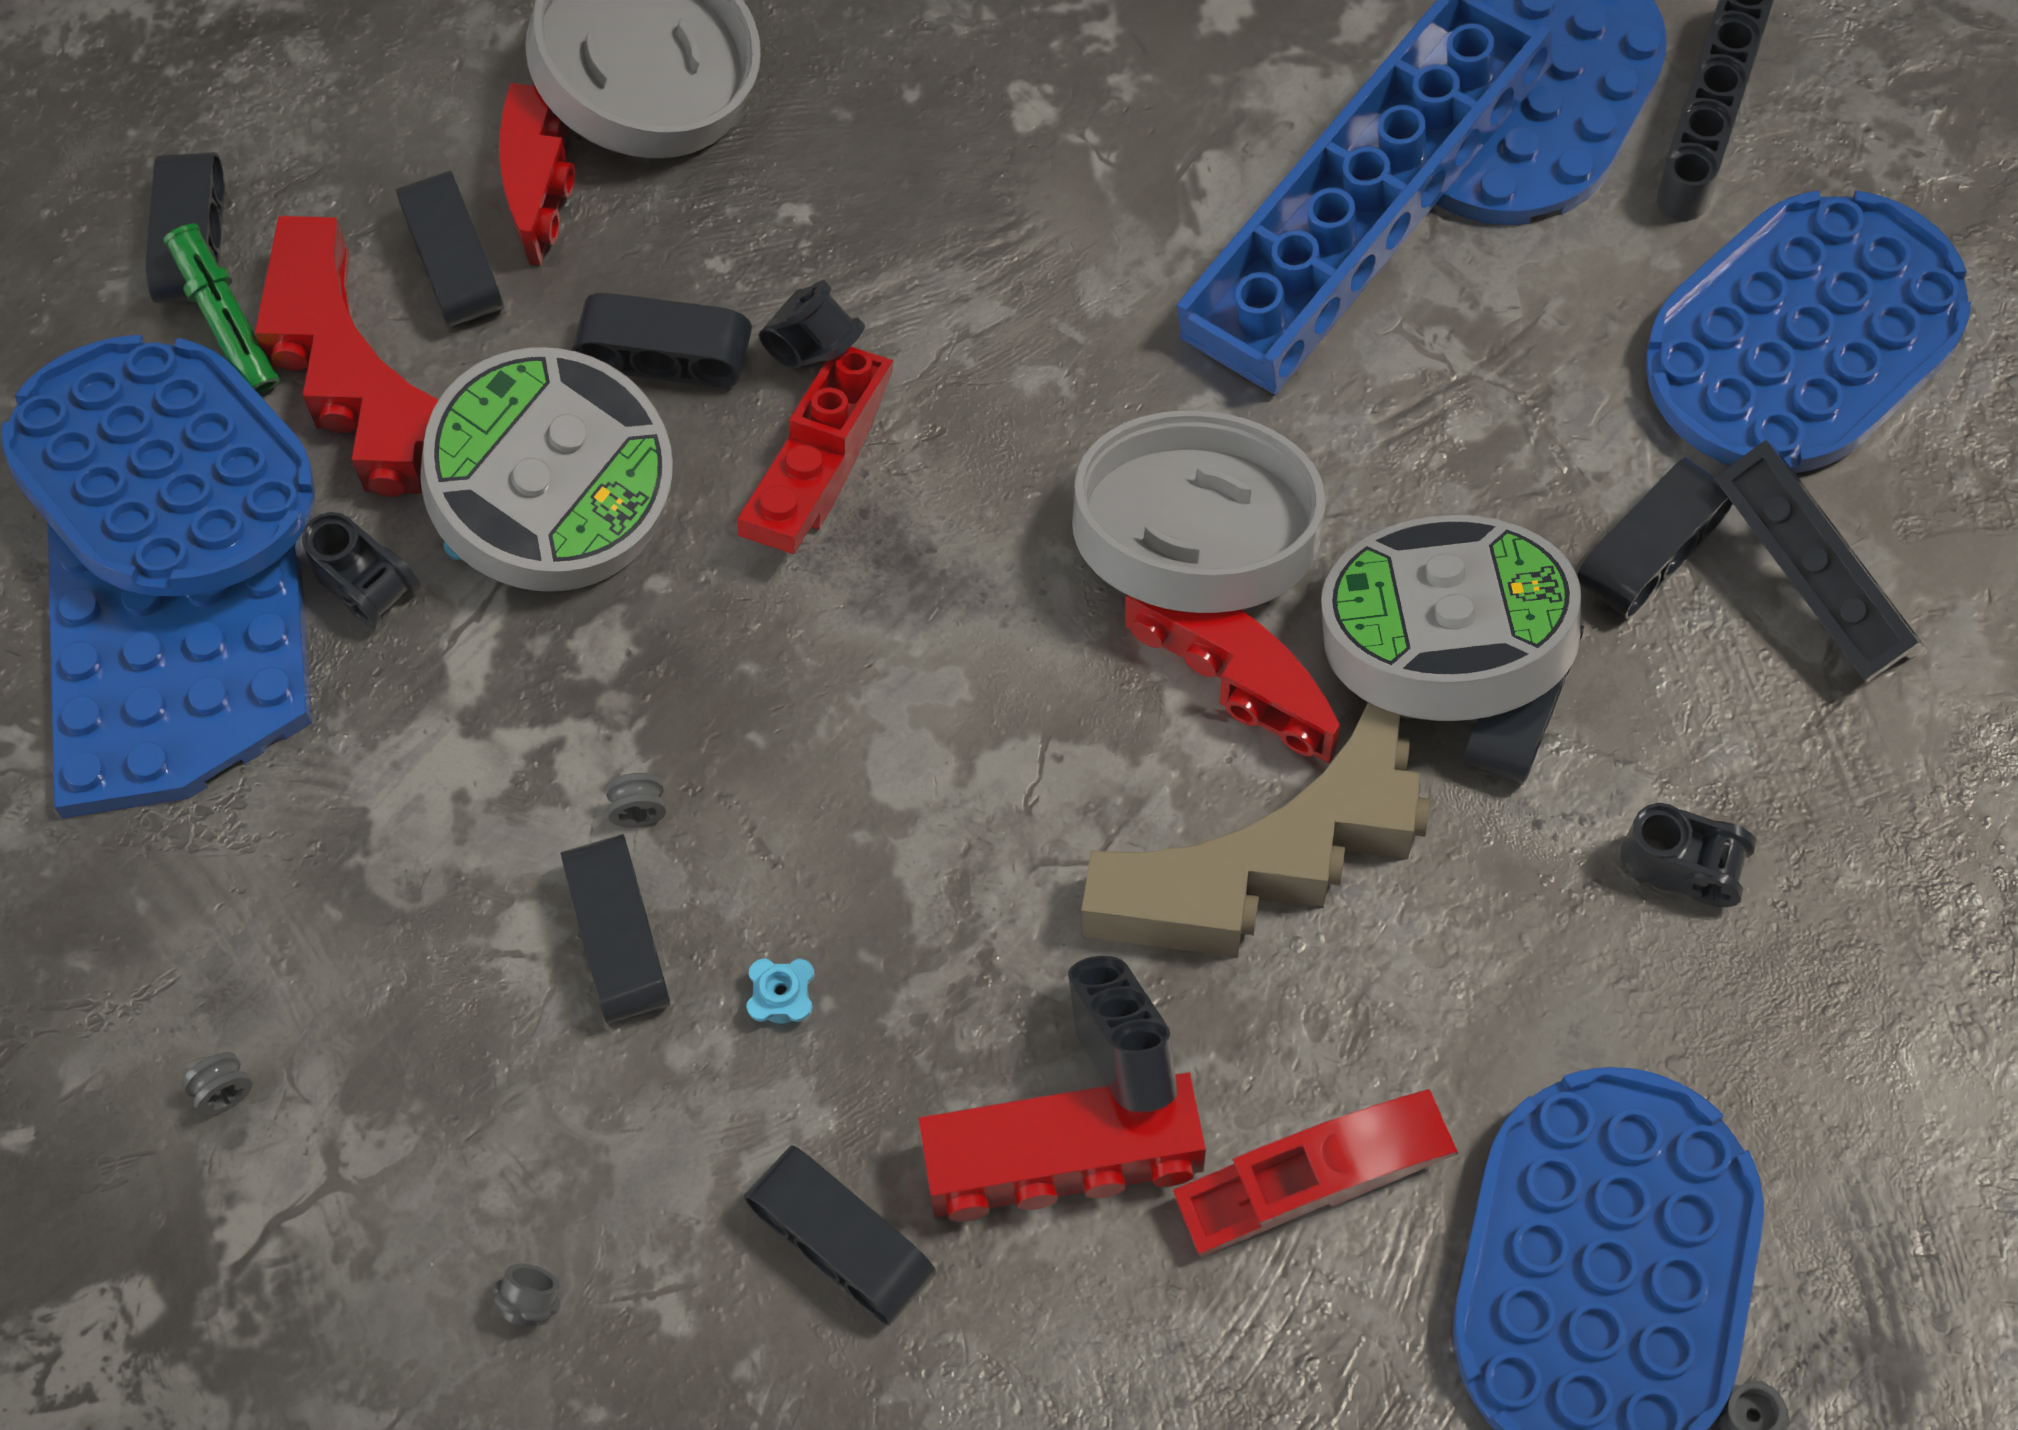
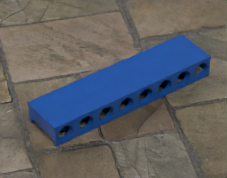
(1361, 189)

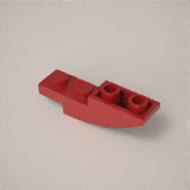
(534, 168)
(819, 453)
(1257, 672)
(1314, 1170)

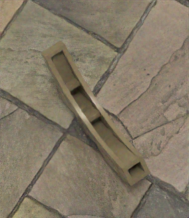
(1211, 890)

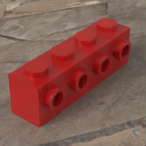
(1057, 1148)

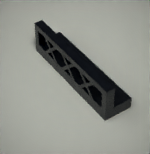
(1819, 561)

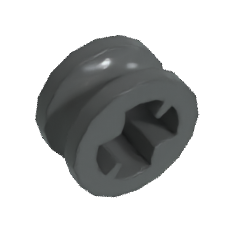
(635, 800)
(216, 1084)

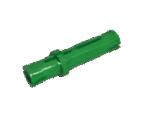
(210, 289)

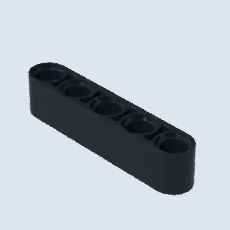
(1712, 107)

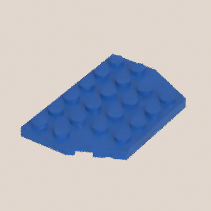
(169, 686)

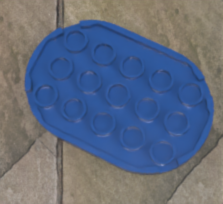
(1574, 118)
(1808, 329)
(159, 466)
(1609, 1259)

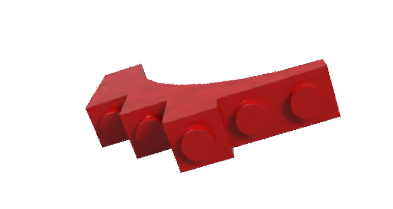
(347, 386)

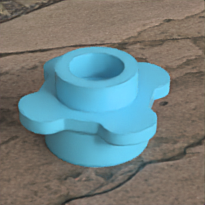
(784, 1008)

